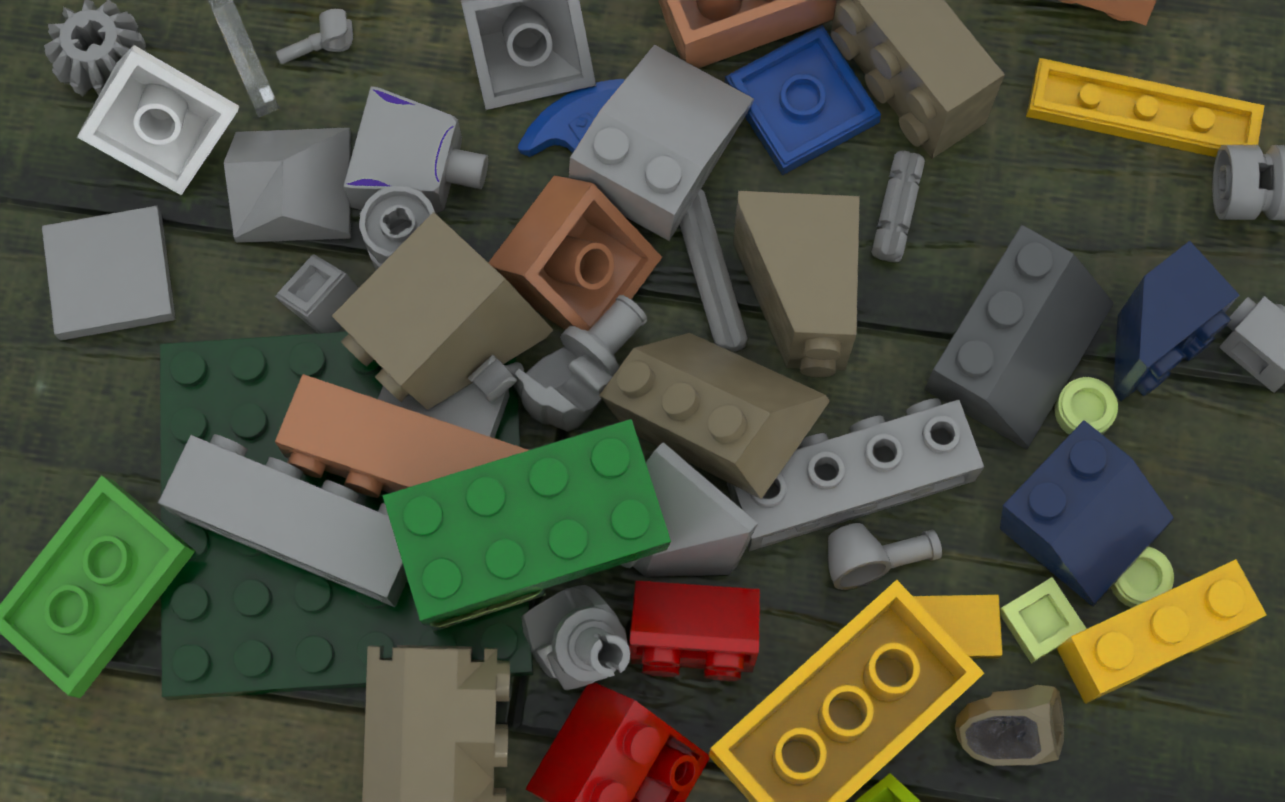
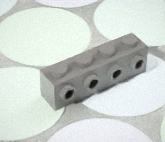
(864, 472)
(286, 517)

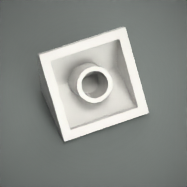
(157, 119)

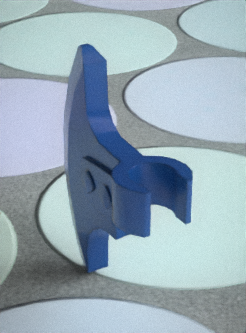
(567, 118)

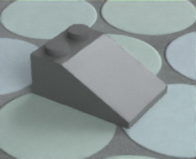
(659, 139)

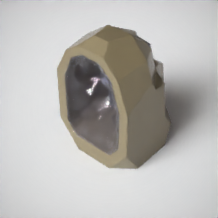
(1013, 727)

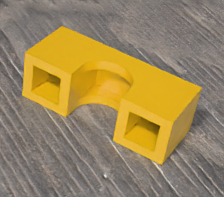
(1160, 631)

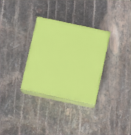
(1041, 619)

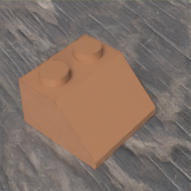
(574, 254)

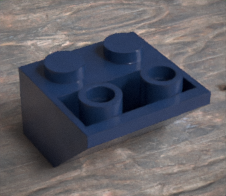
(1169, 319)

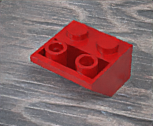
(695, 629)
(616, 754)

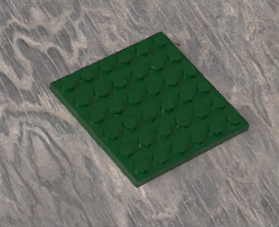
(249, 619)

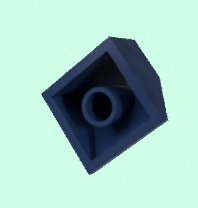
(1086, 513)

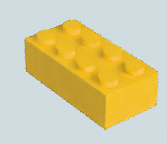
(848, 706)

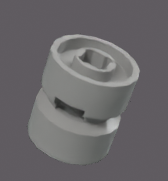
(1249, 182)
(390, 219)

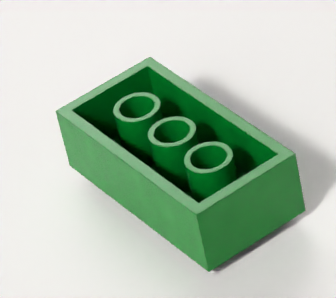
(527, 522)

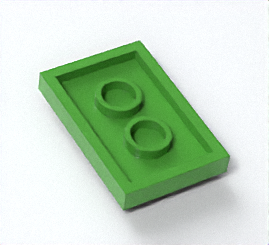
(91, 586)

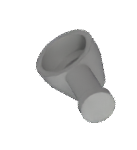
(860, 559)

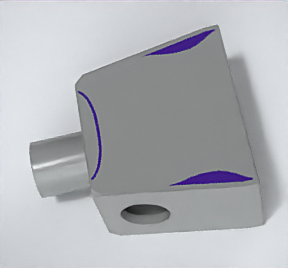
(409, 147)

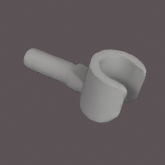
(334, 36)
(495, 377)

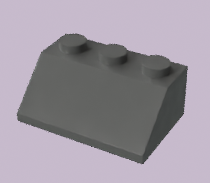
(1021, 338)

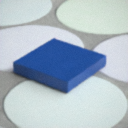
(804, 99)

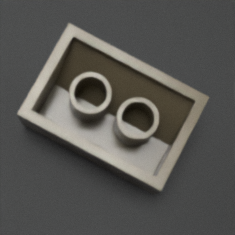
(714, 408)

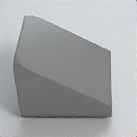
(317, 294)

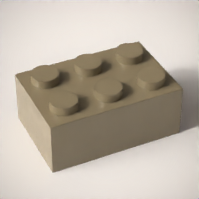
(921, 65)

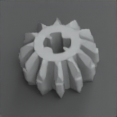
(91, 44)

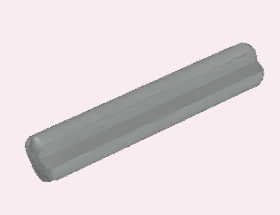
(712, 276)

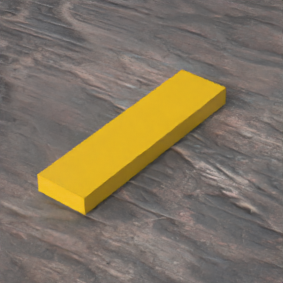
(1141, 109)

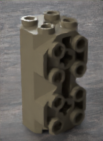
(434, 725)

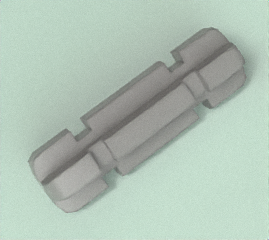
(898, 206)

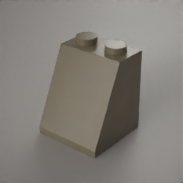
(803, 273)
(436, 316)

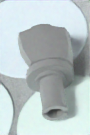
(568, 382)
(576, 637)

